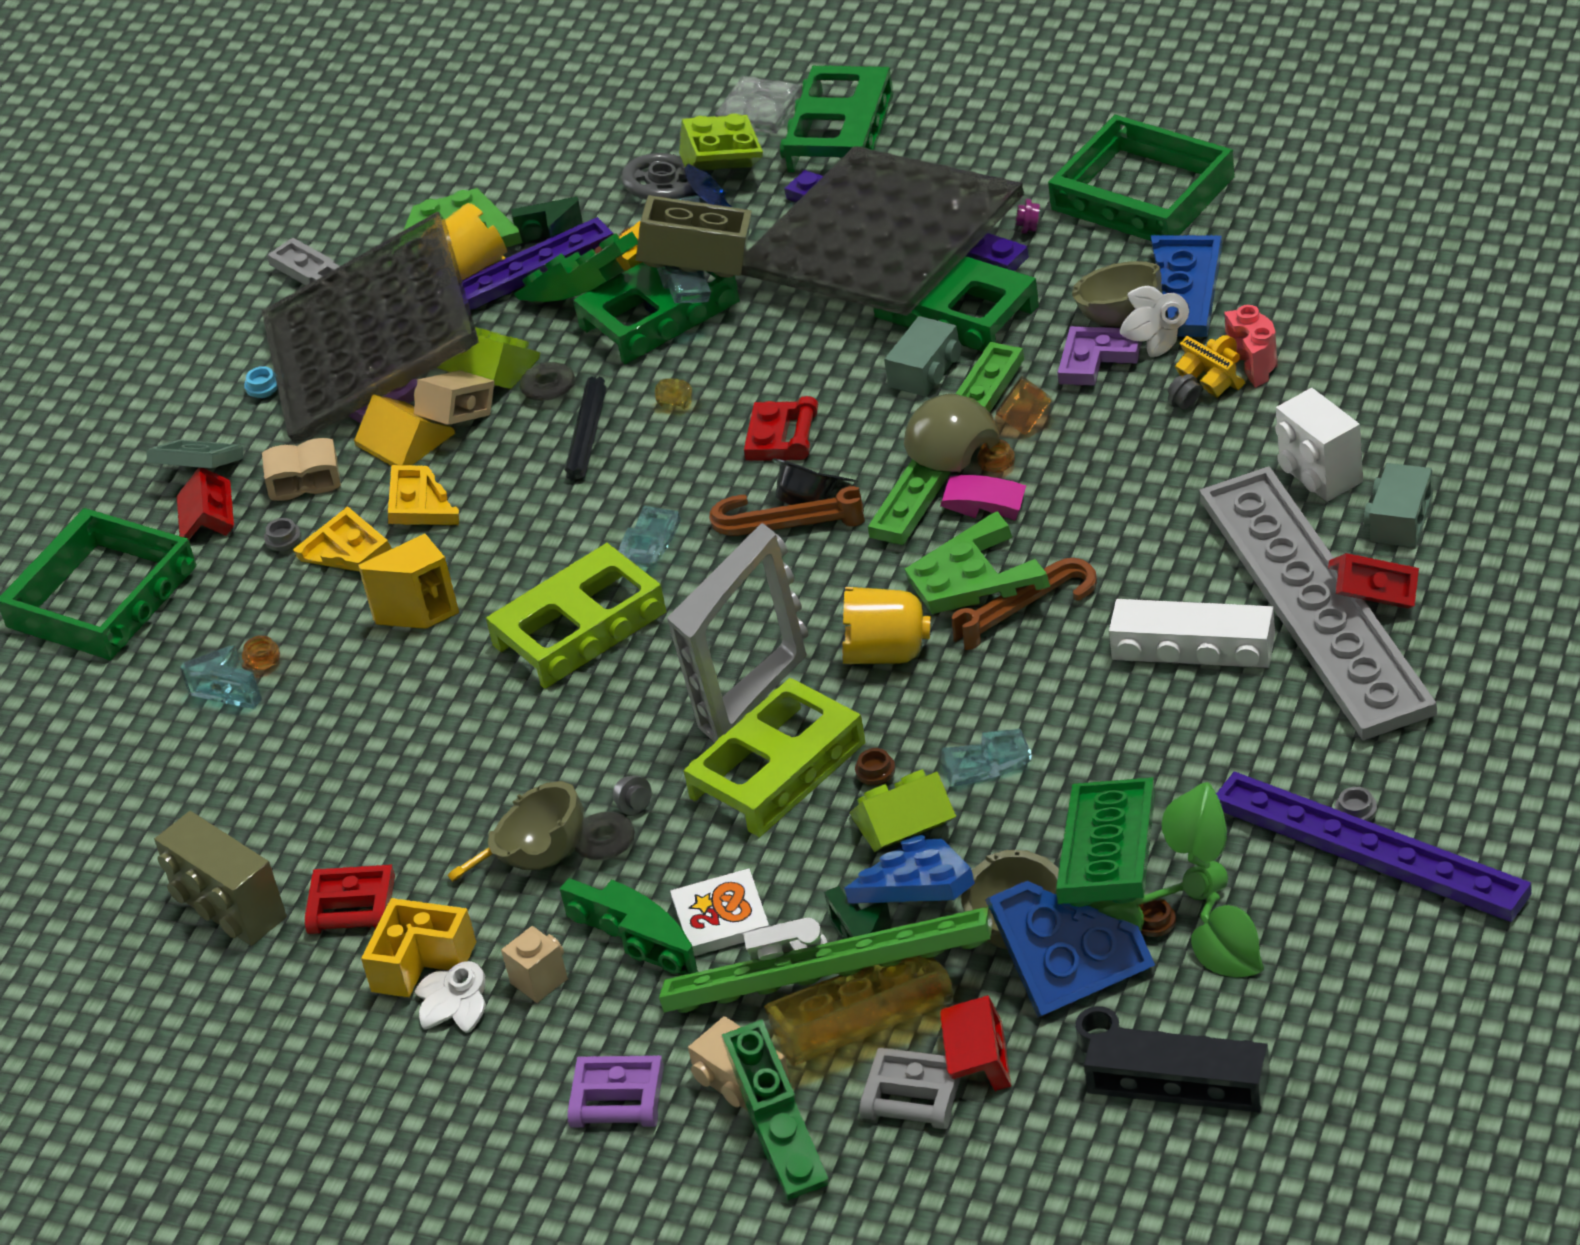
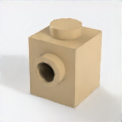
(535, 963)

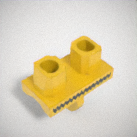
(1215, 359)

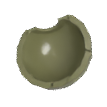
(1104, 292)
(948, 431)
(539, 827)
(1005, 871)

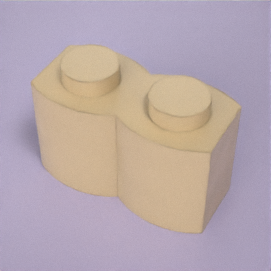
(301, 469)

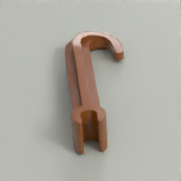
(845, 506)
(971, 623)

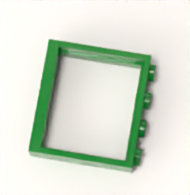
(1074, 197)
(67, 553)

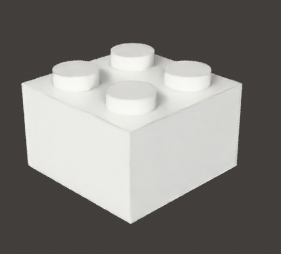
(1319, 444)

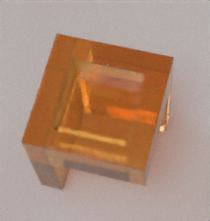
(1023, 405)

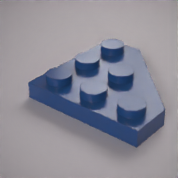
(913, 872)
(1064, 948)

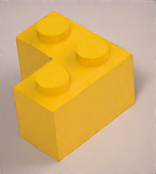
(413, 938)

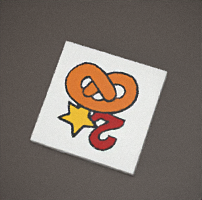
(719, 911)

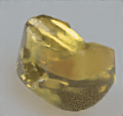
(674, 393)

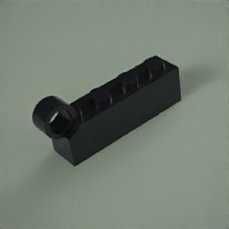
(1171, 1065)

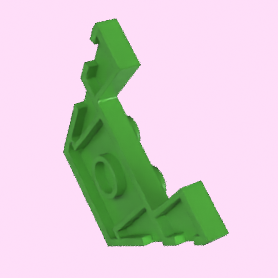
(450, 204)
(960, 573)

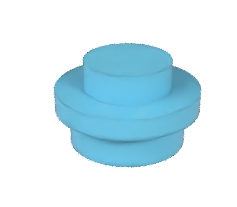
(260, 382)

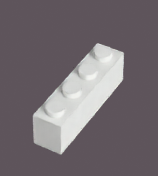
(1192, 633)

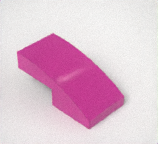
(970, 492)

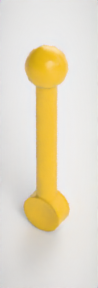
(460, 870)

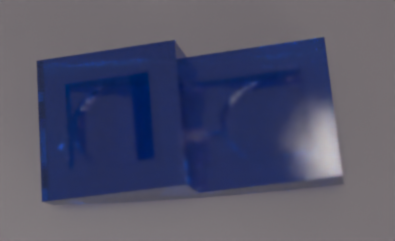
(705, 186)

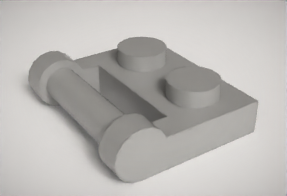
(910, 1076)

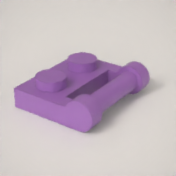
(616, 1079)

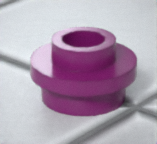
(1027, 216)

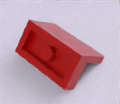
(205, 502)
(1375, 580)
(975, 1041)

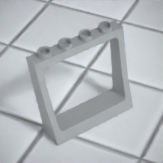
(689, 622)

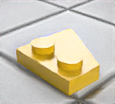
(418, 498)
(342, 543)

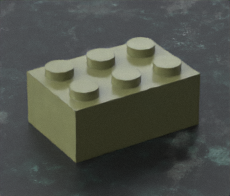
(693, 236)
(220, 878)

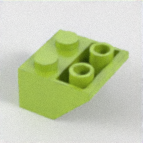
(719, 142)
(495, 358)
(907, 810)

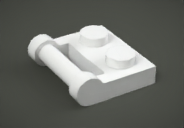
(781, 938)

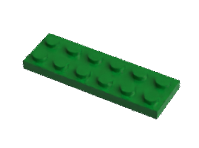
(1106, 842)

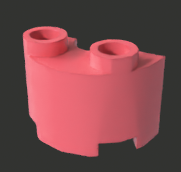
(1254, 341)

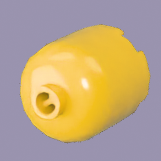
(473, 242)
(884, 626)

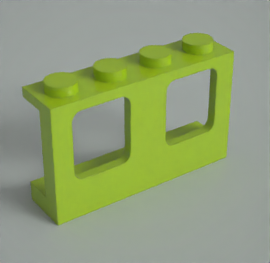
(570, 595)
(794, 762)

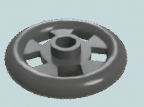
(660, 178)

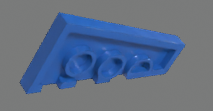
(1191, 270)

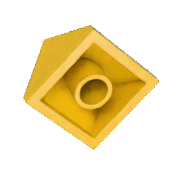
(397, 434)

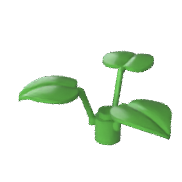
(1228, 937)

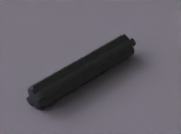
(585, 428)

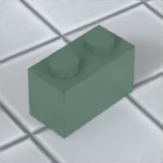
(922, 356)
(1399, 505)

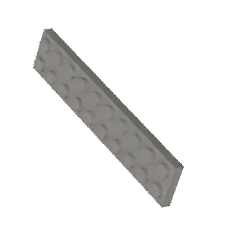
(1332, 630)

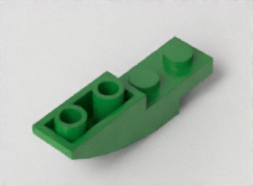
(577, 273)
(643, 925)
(774, 1110)

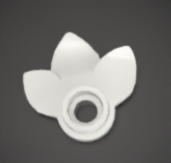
(1149, 319)
(449, 998)

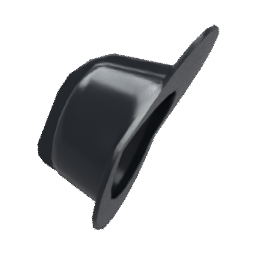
(803, 485)

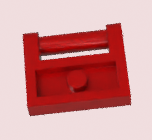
(770, 426)
(348, 889)

